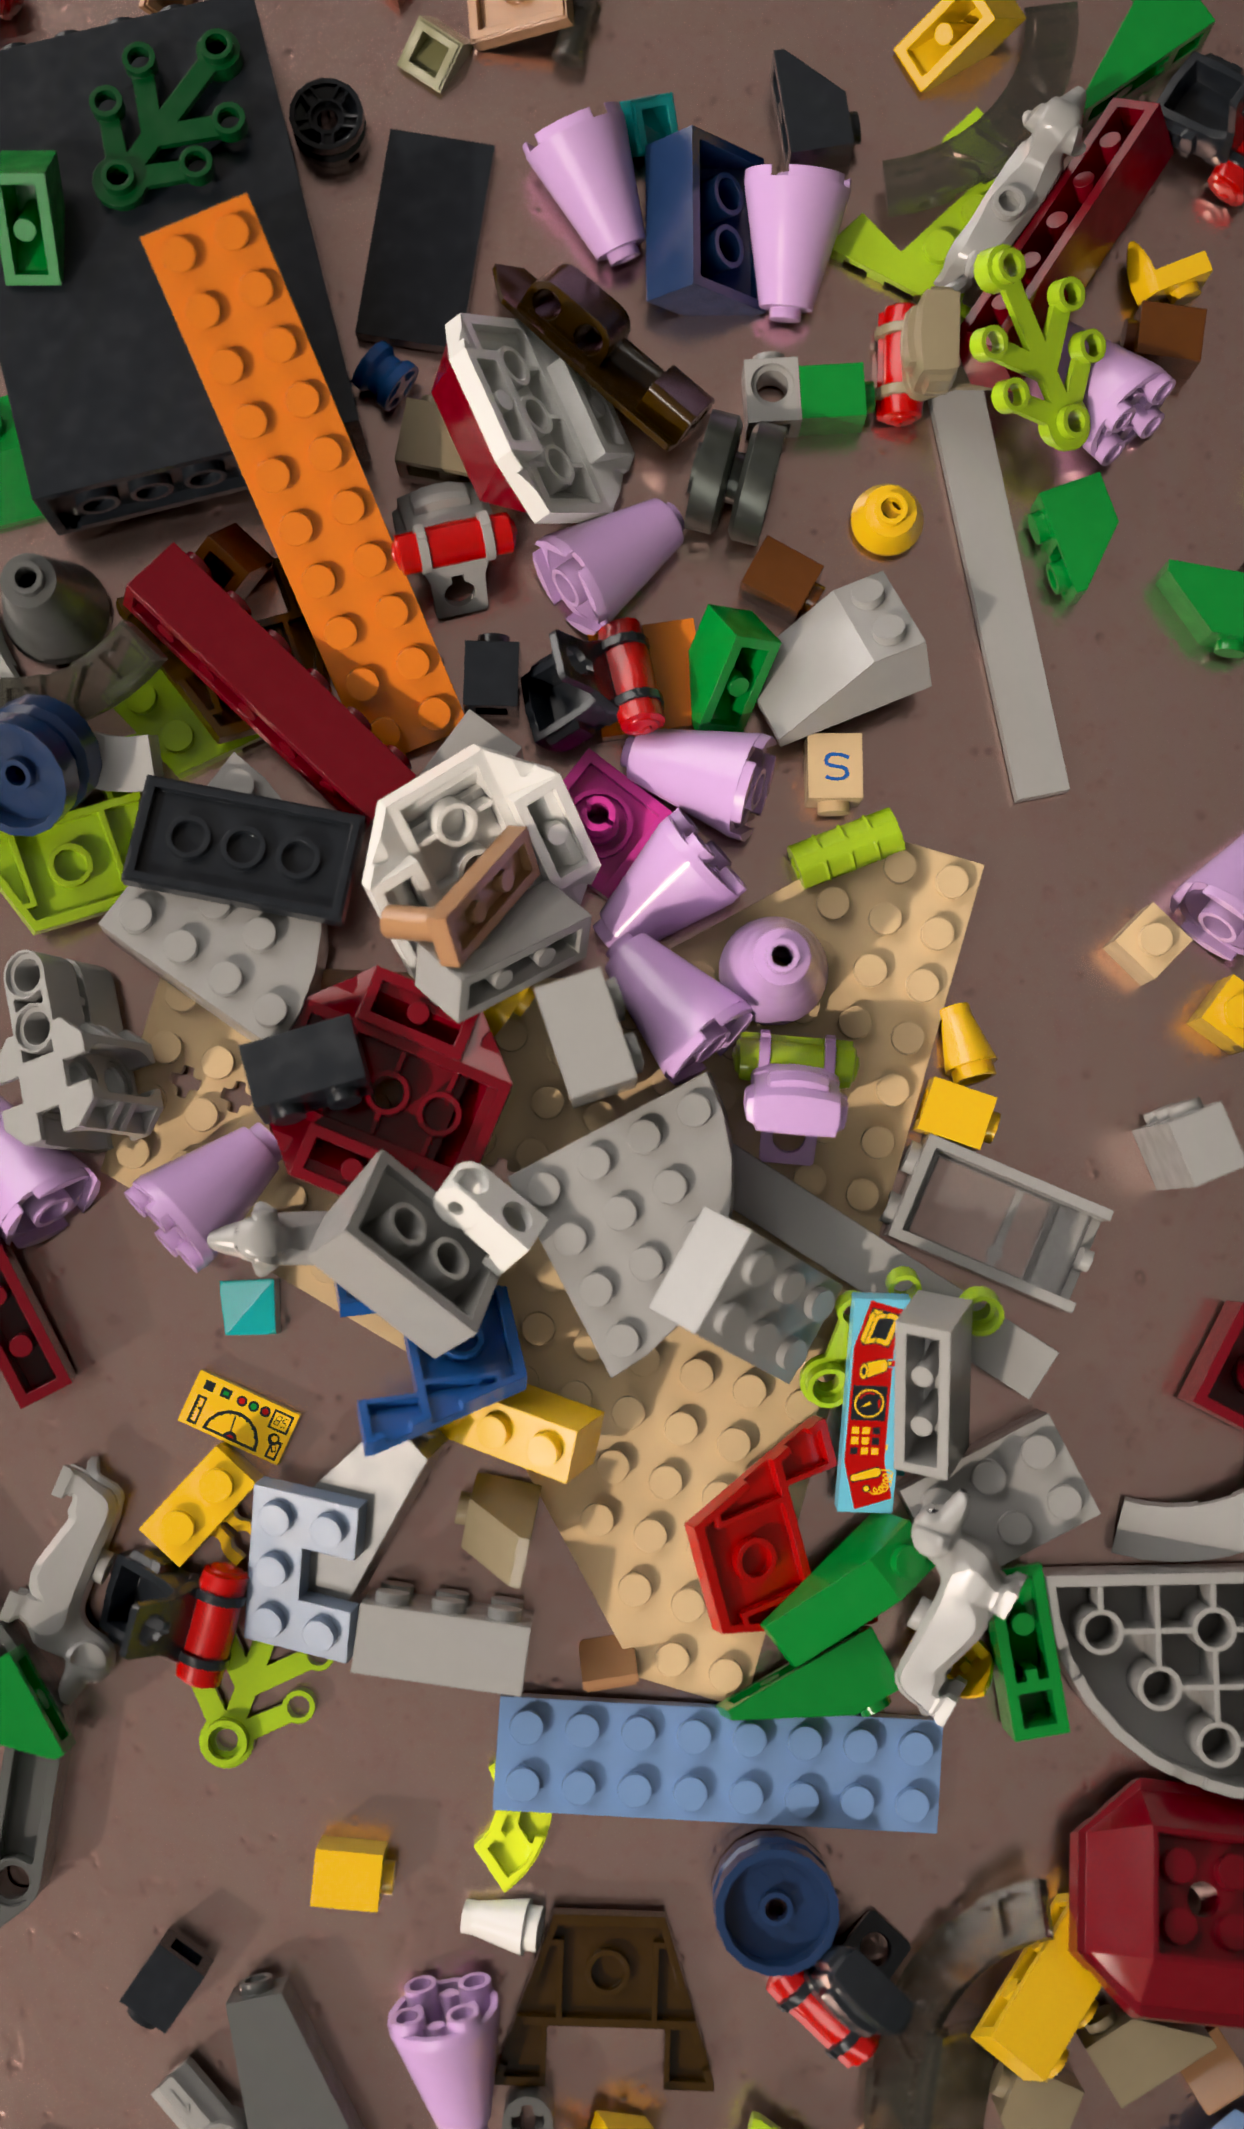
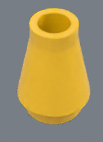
(965, 1047)

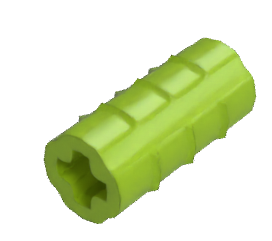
(846, 848)

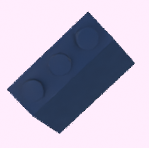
(699, 226)

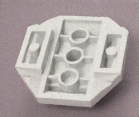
(528, 423)
(456, 812)

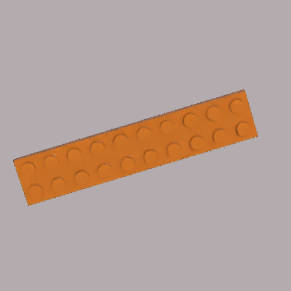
(303, 471)

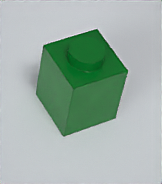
(835, 398)

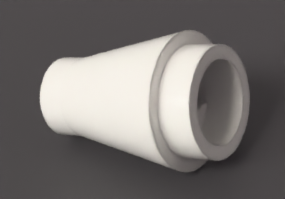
(507, 1923)

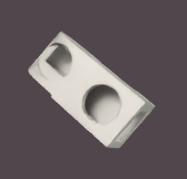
(489, 1214)

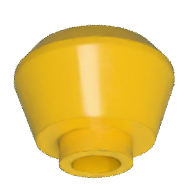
(887, 519)

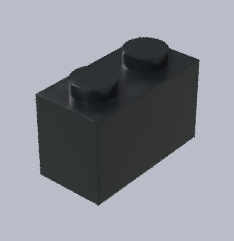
(306, 1071)

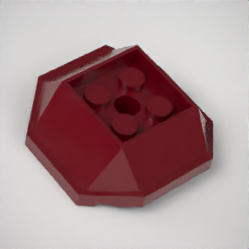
(448, 1075)
(1133, 1910)

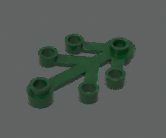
(165, 126)

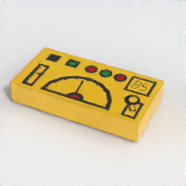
(240, 1417)

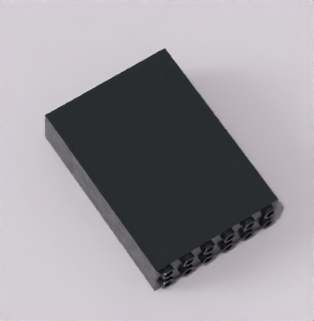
(98, 365)

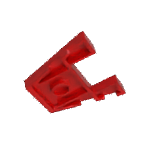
(749, 1534)

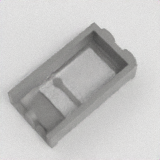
(993, 1221)

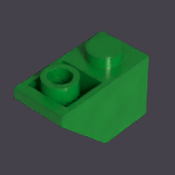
(1075, 528)

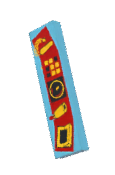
(867, 1423)

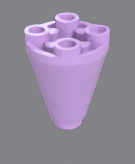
(1120, 397)
(670, 884)
(206, 1191)
(450, 2045)

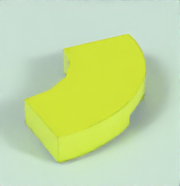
(512, 1842)

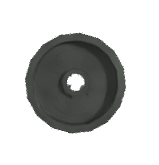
(733, 477)

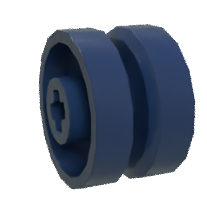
(45, 763)
(783, 1935)

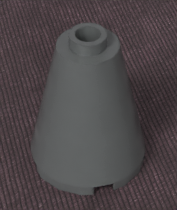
(53, 608)

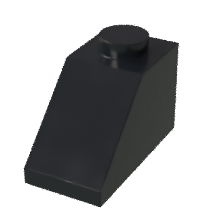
(812, 115)

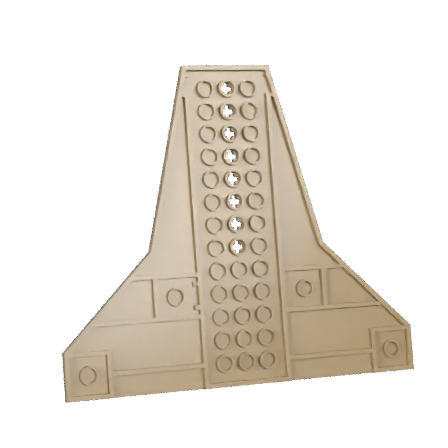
(688, 1410)

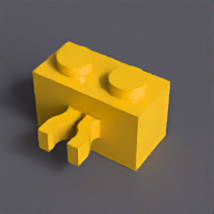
(203, 1505)

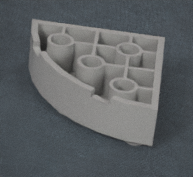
(227, 958)
(625, 1208)
(1159, 1661)

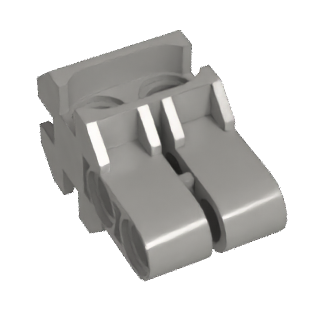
(72, 1057)

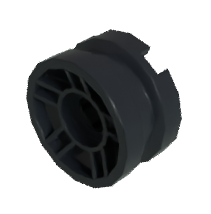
(314, 107)

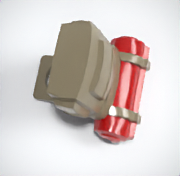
(918, 355)

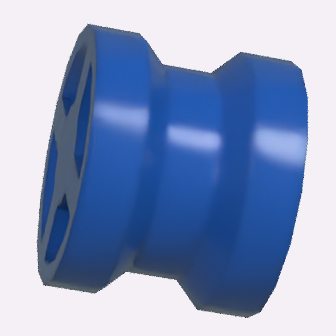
(385, 375)

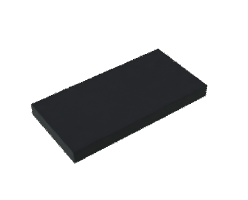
(424, 239)
(244, 850)

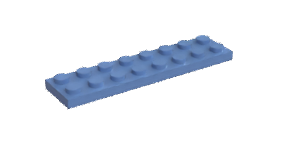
(704, 1767)

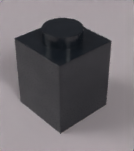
(492, 676)
(165, 1982)

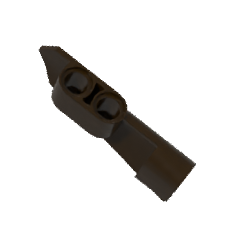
(656, 401)

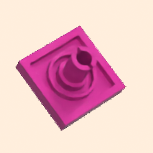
(615, 816)

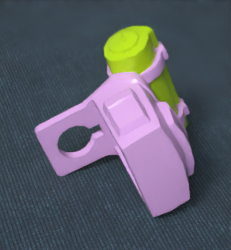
(794, 1089)

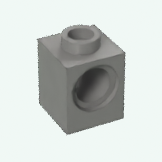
(778, 371)

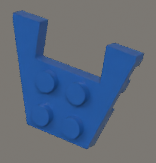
(445, 1387)

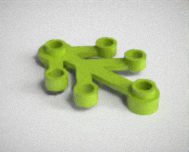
(1062, 414)
(833, 1361)
(251, 1677)

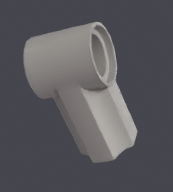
(195, 2101)

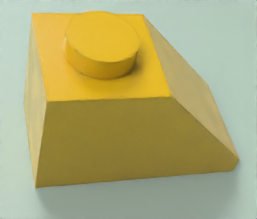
(955, 38)

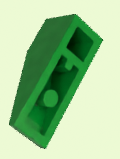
(1145, 47)
(849, 1588)
(1027, 1663)
(839, 1681)

